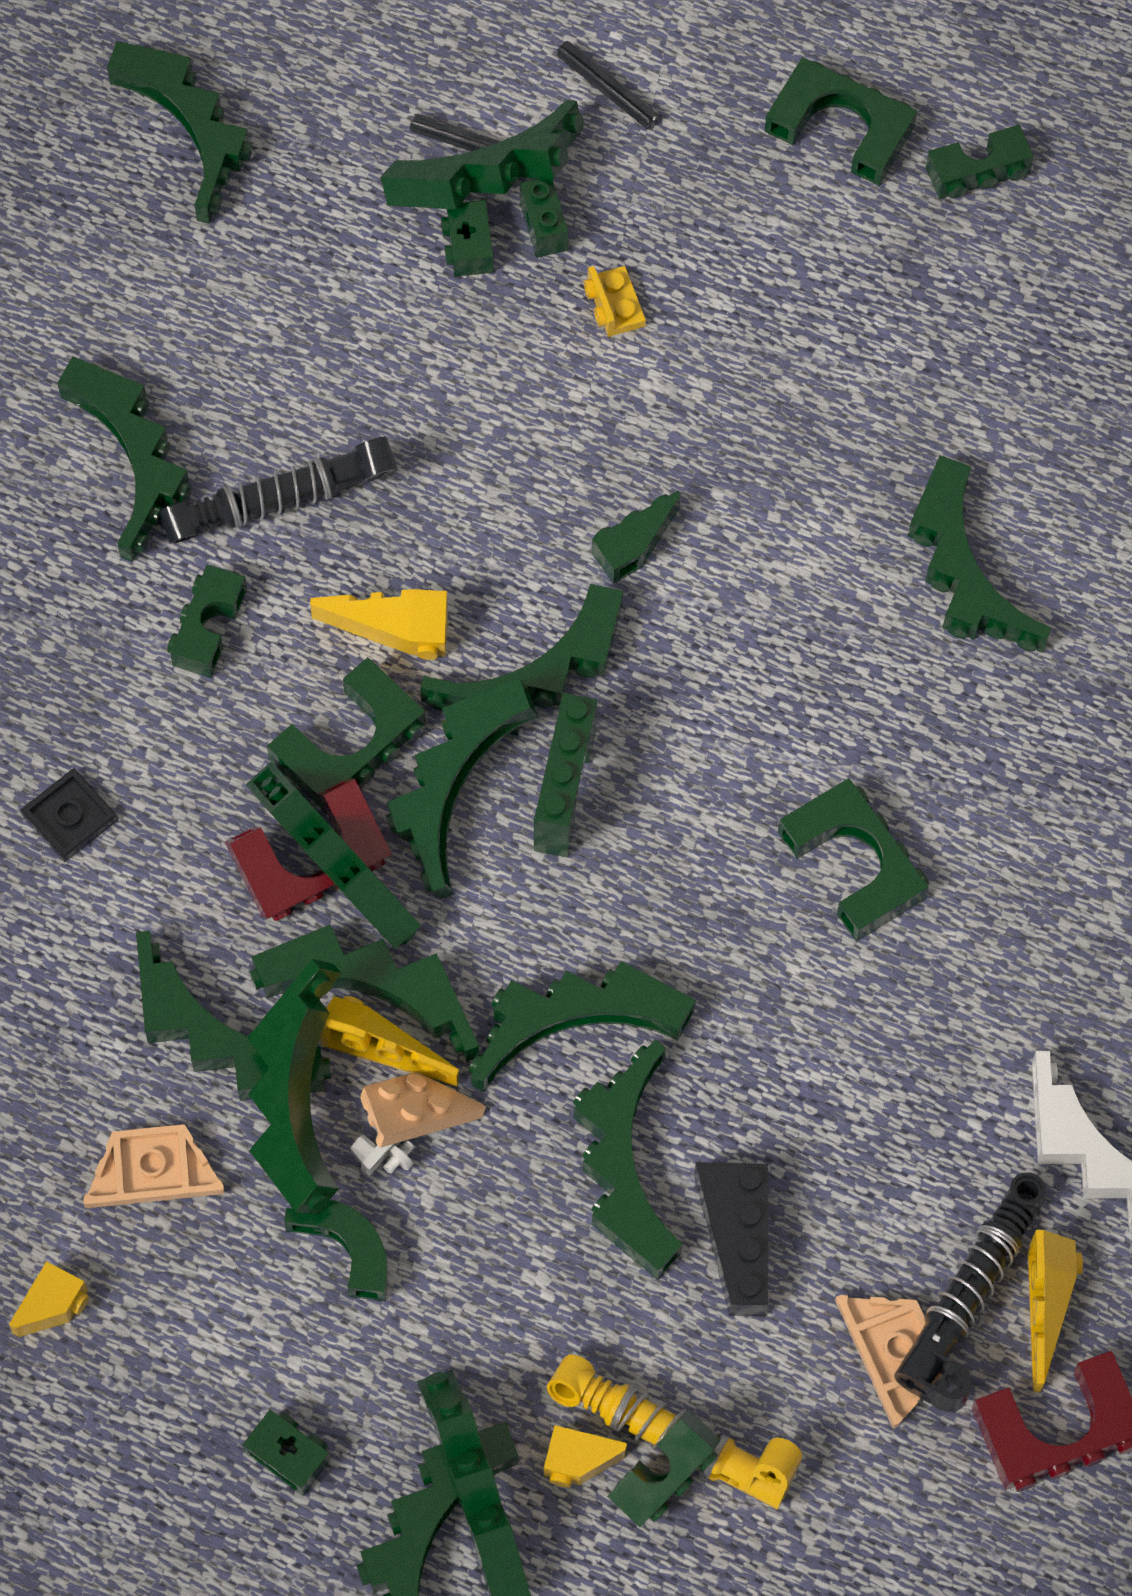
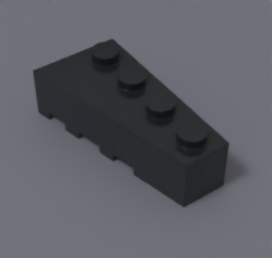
(737, 1221)

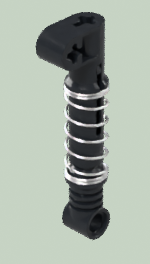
(321, 478)
(950, 1319)

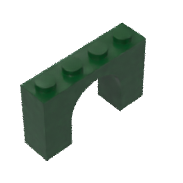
(817, 88)
(396, 722)
(559, 790)
(846, 813)

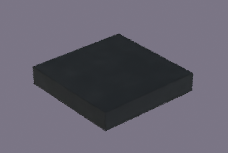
(69, 815)

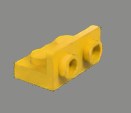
(615, 300)

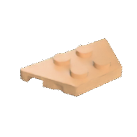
(415, 1107)
(151, 1168)
(883, 1337)

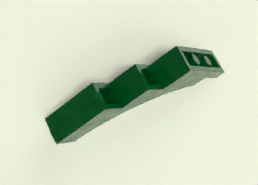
(333, 856)
(416, 988)
(176, 1015)
(288, 1045)

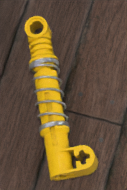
(761, 1477)

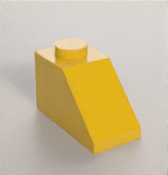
(50, 1301)
(579, 1456)

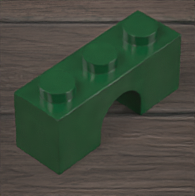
(956, 173)
(215, 594)
(644, 1492)

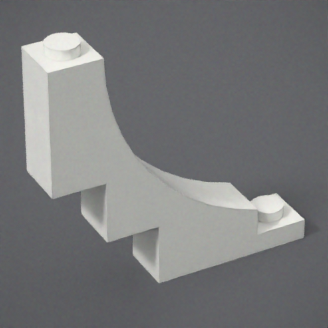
(1069, 1137)

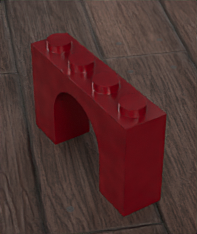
(277, 889)
(1024, 1458)

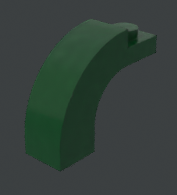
(359, 1238)

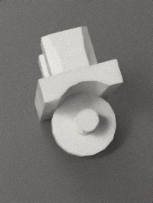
(372, 1156)

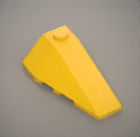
(407, 623)
(368, 1035)
(1052, 1276)

